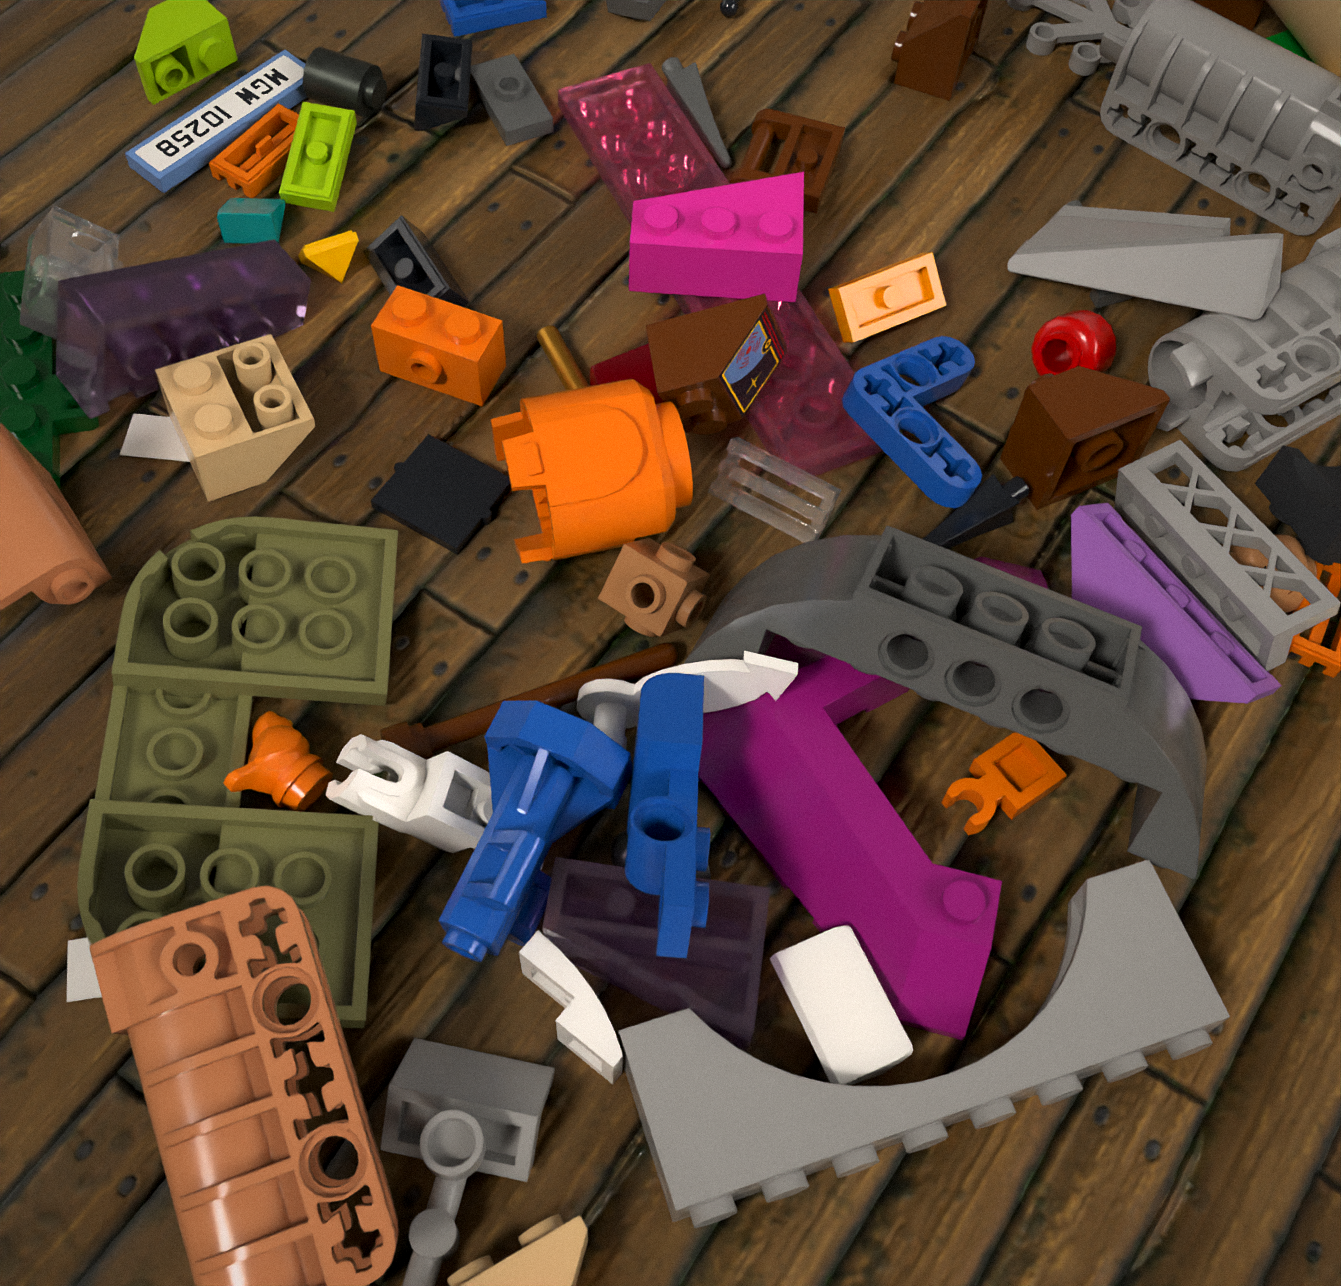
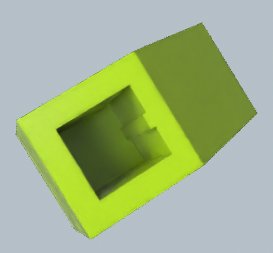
(182, 46)

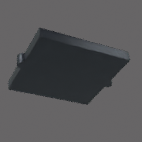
(442, 494)

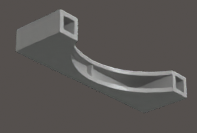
(743, 1127)

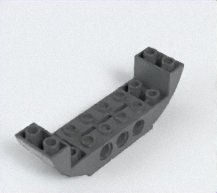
(994, 651)

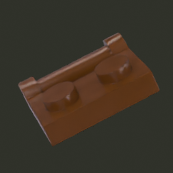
(808, 148)

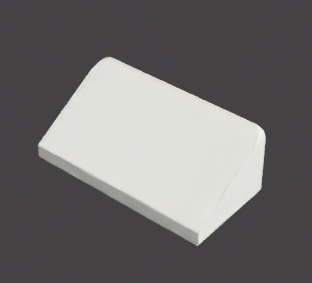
(842, 1006)

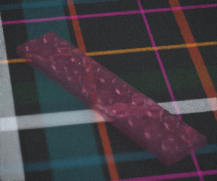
(652, 151)

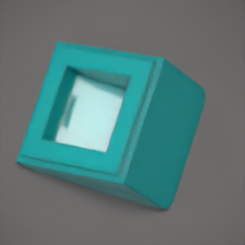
(251, 220)

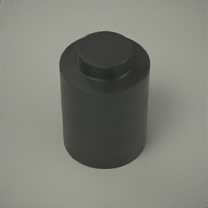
(344, 82)

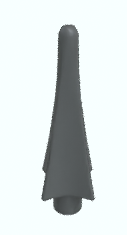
(689, 94)

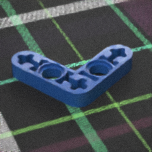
(887, 403)

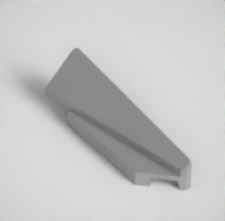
(1157, 258)

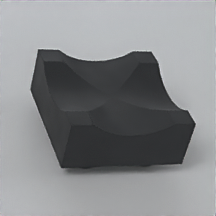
(1307, 500)

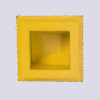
(330, 255)

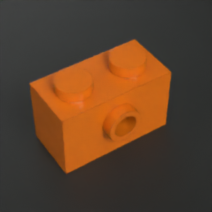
(439, 345)

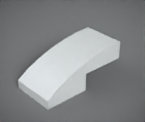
(584, 1022)

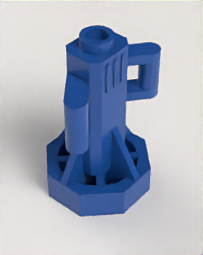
(544, 782)

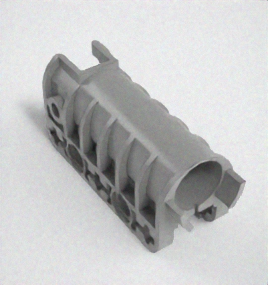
(1232, 99)
(1236, 369)

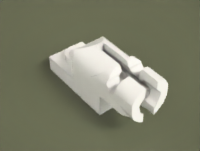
(431, 799)

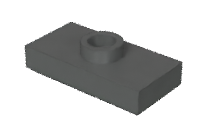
(511, 99)

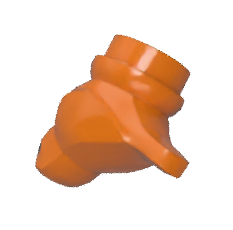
(281, 765)

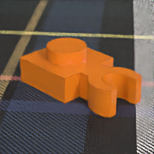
(1008, 776)

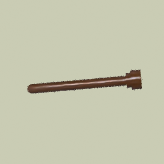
(555, 694)

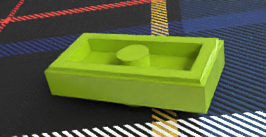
(318, 156)

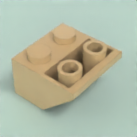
(235, 414)

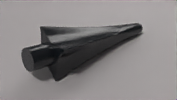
(985, 511)

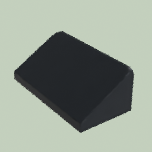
(442, 81)
(408, 259)

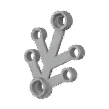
(1084, 25)

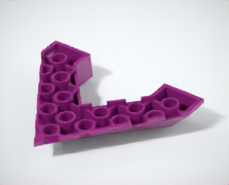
(841, 845)

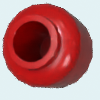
(1074, 341)

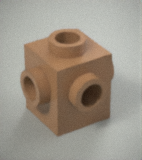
(655, 587)

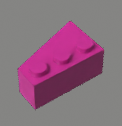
(721, 240)

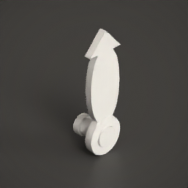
(728, 683)

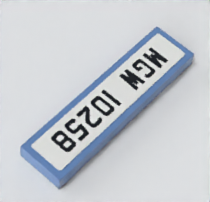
(217, 122)

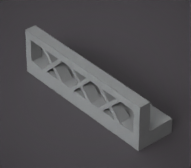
(1206, 567)

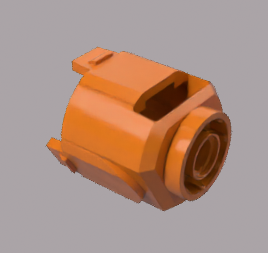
(598, 467)

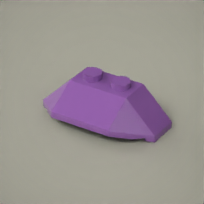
(1128, 580)

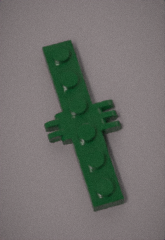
(32, 397)

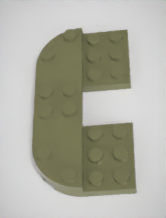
(200, 634)

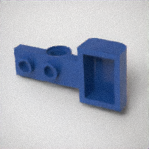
(662, 810)

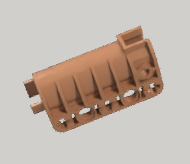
(231, 1098)

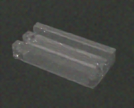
(794, 527)

